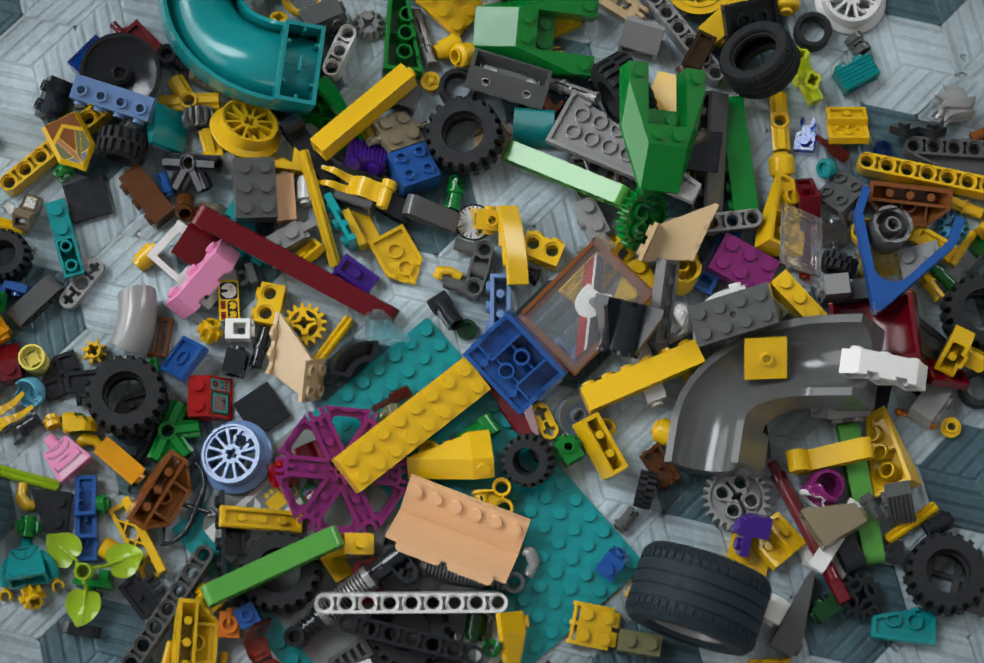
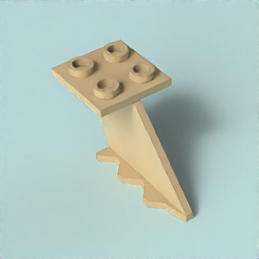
(678, 237)
(293, 363)

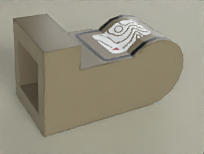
(27, 210)

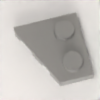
(914, 256)

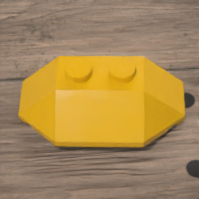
(194, 633)

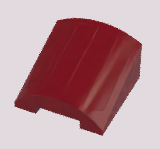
(898, 320)

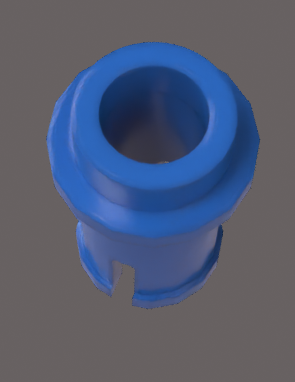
(165, 184)

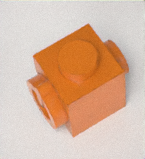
(228, 625)

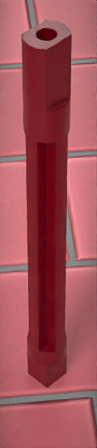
(795, 506)

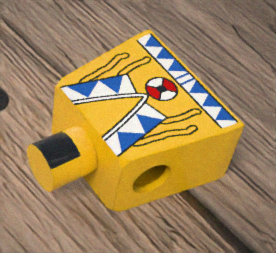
(356, 546)

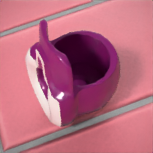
(822, 488)

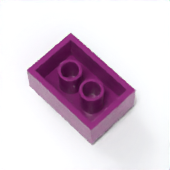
(741, 262)

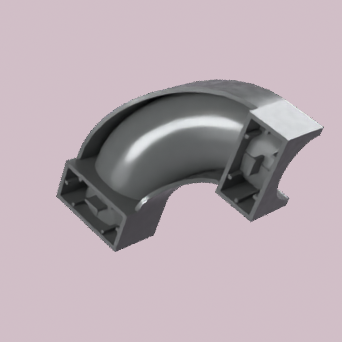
(723, 416)

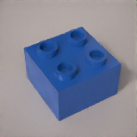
(413, 169)

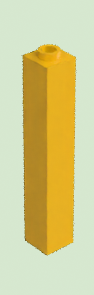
(363, 111)

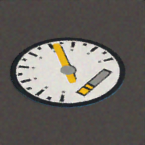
(465, 223)

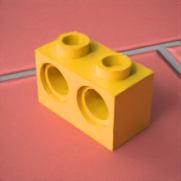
(539, 255)
(273, 305)

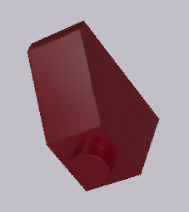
(808, 196)
(10, 368)

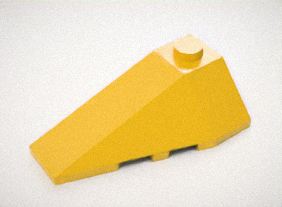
(768, 232)

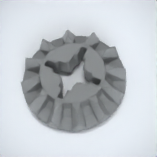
(369, 33)

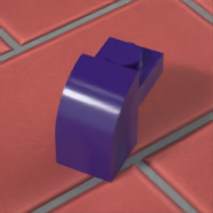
(750, 526)

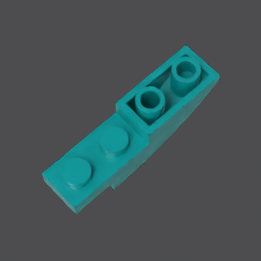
(65, 238)

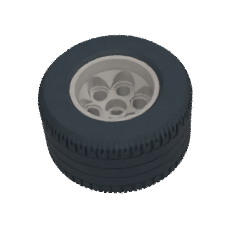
(698, 597)

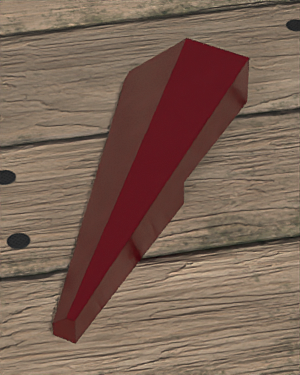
(521, 423)

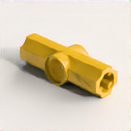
(778, 111)

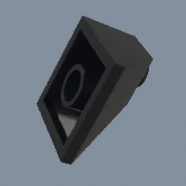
(706, 152)

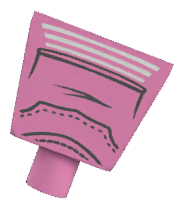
(66, 458)

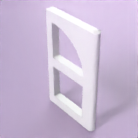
(180, 227)

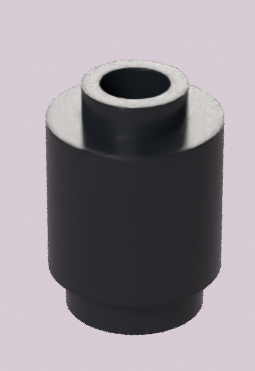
(939, 522)

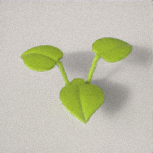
(84, 604)

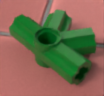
(182, 430)

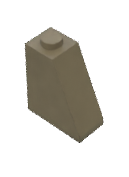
(833, 522)

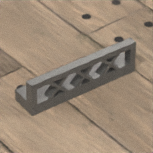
(664, 296)

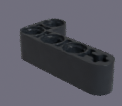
(297, 135)

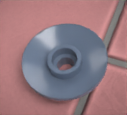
(567, 411)

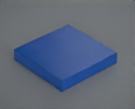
(184, 359)

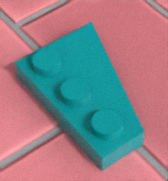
(906, 626)

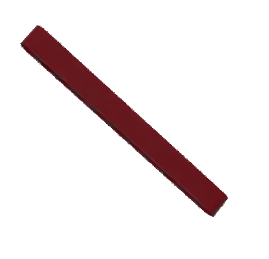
(289, 262)

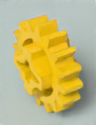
(312, 323)

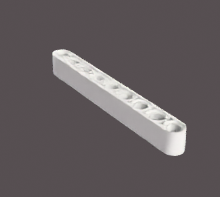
(421, 607)

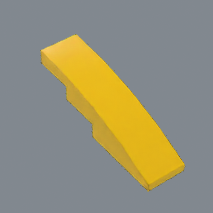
(513, 245)

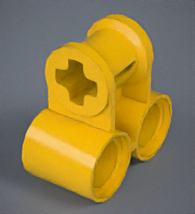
(492, 496)

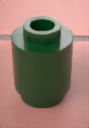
(475, 626)

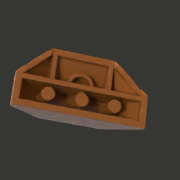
(921, 202)
(162, 493)

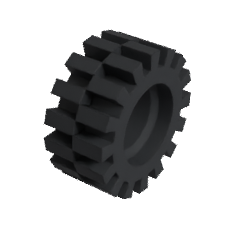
(837, 262)
(645, 489)

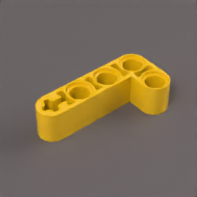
(830, 456)

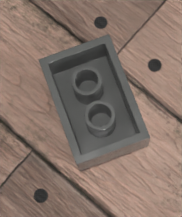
(254, 190)

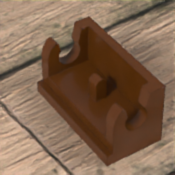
(654, 461)

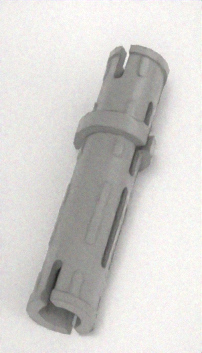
(429, 57)
(564, 87)

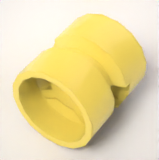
(34, 360)

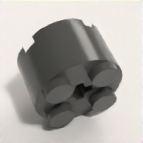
(889, 229)

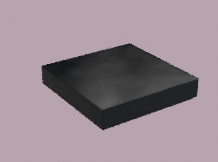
(87, 199)
(262, 408)

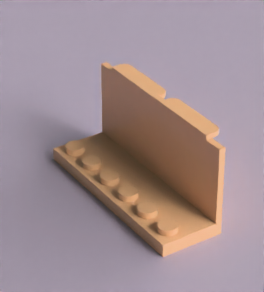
(458, 530)

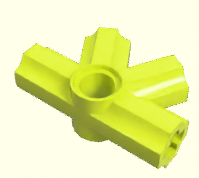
(807, 80)

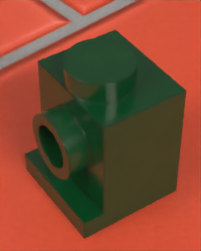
(823, 609)

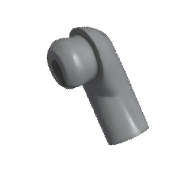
(533, 560)

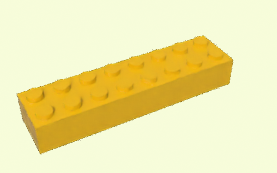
(410, 425)

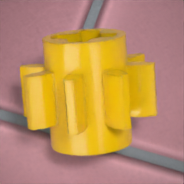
(210, 330)
(89, 354)
(32, 597)

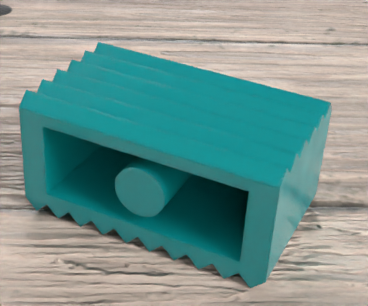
(855, 74)

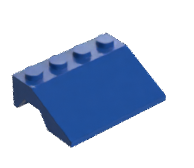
(515, 361)

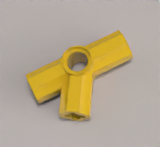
(184, 93)

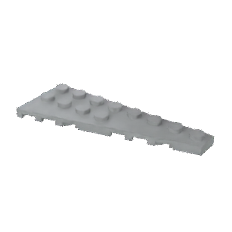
(598, 139)

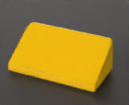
(338, 568)

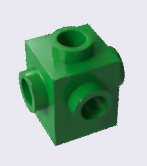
(568, 457)

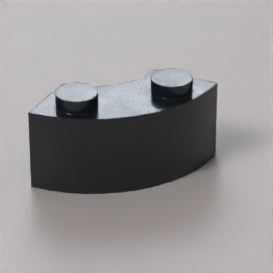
(352, 355)

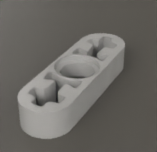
(83, 293)

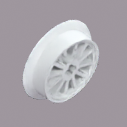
(863, 18)

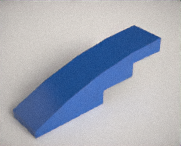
(87, 517)

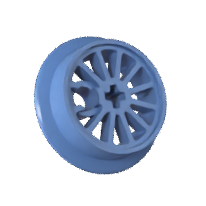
(256, 441)

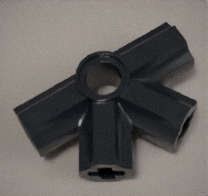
(192, 174)

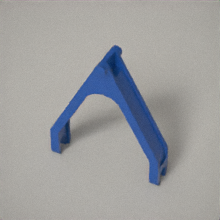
(884, 292)

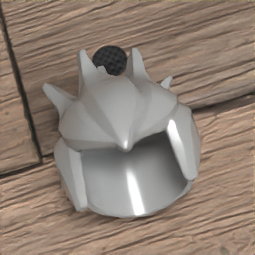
(953, 106)

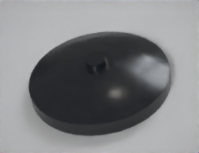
(123, 62)

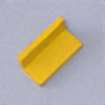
(361, 226)

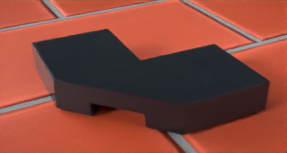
(53, 378)

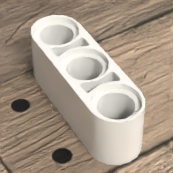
(340, 44)

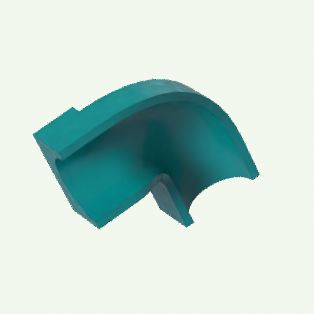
(246, 53)

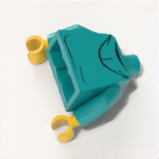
(27, 566)

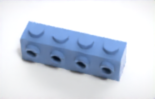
(113, 99)
(499, 297)

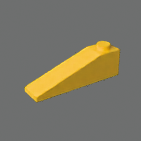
(891, 457)
(461, 458)
(512, 634)

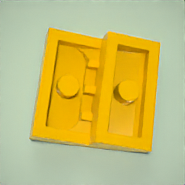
(847, 125)
(782, 542)

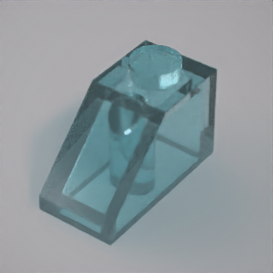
(382, 327)

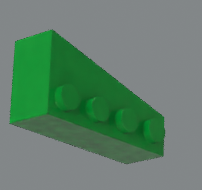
(400, 39)

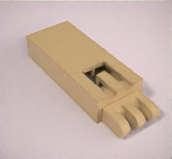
(621, 12)

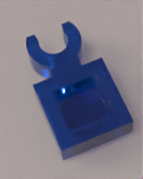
(806, 139)

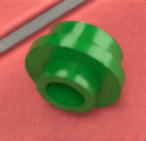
(103, 503)

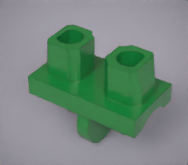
(104, 582)

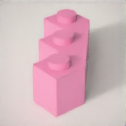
(202, 278)

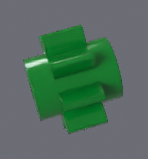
(28, 526)

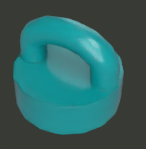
(826, 168)

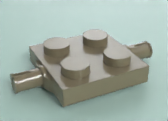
(396, 131)

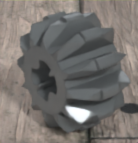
(197, 117)

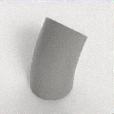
(136, 319)

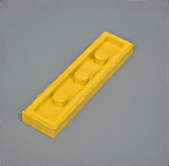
(258, 519)

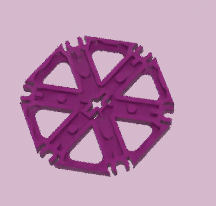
(322, 469)

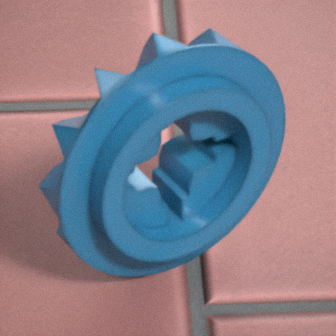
(943, 222)

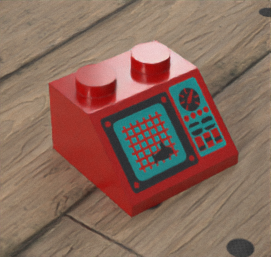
(210, 398)

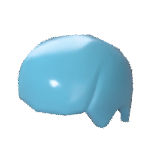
(33, 389)

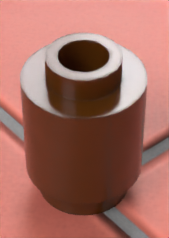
(185, 206)

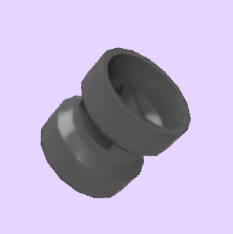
(857, 43)

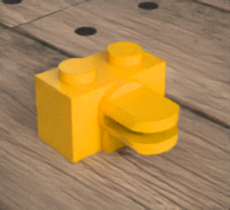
(960, 353)

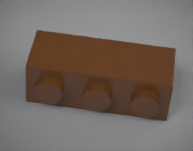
(146, 196)

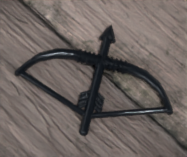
(195, 508)

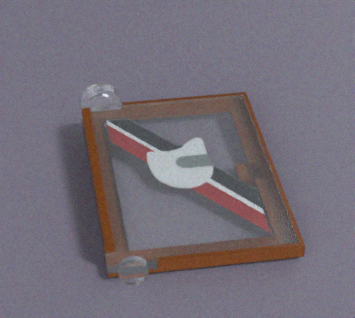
(565, 309)

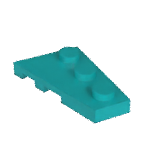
(348, 238)

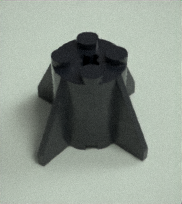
(625, 324)

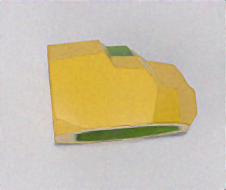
(78, 423)

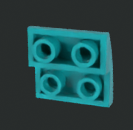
(532, 126)
(167, 129)

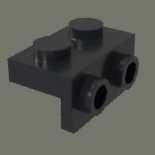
(53, 98)

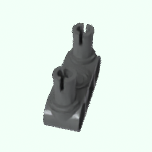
(478, 269)

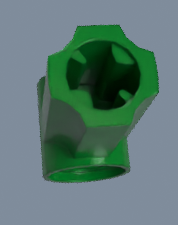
(484, 423)

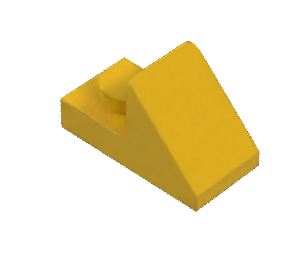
(284, 164)

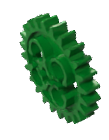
(637, 216)

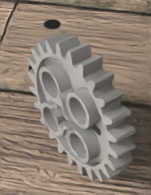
(718, 506)

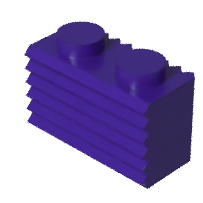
(365, 158)

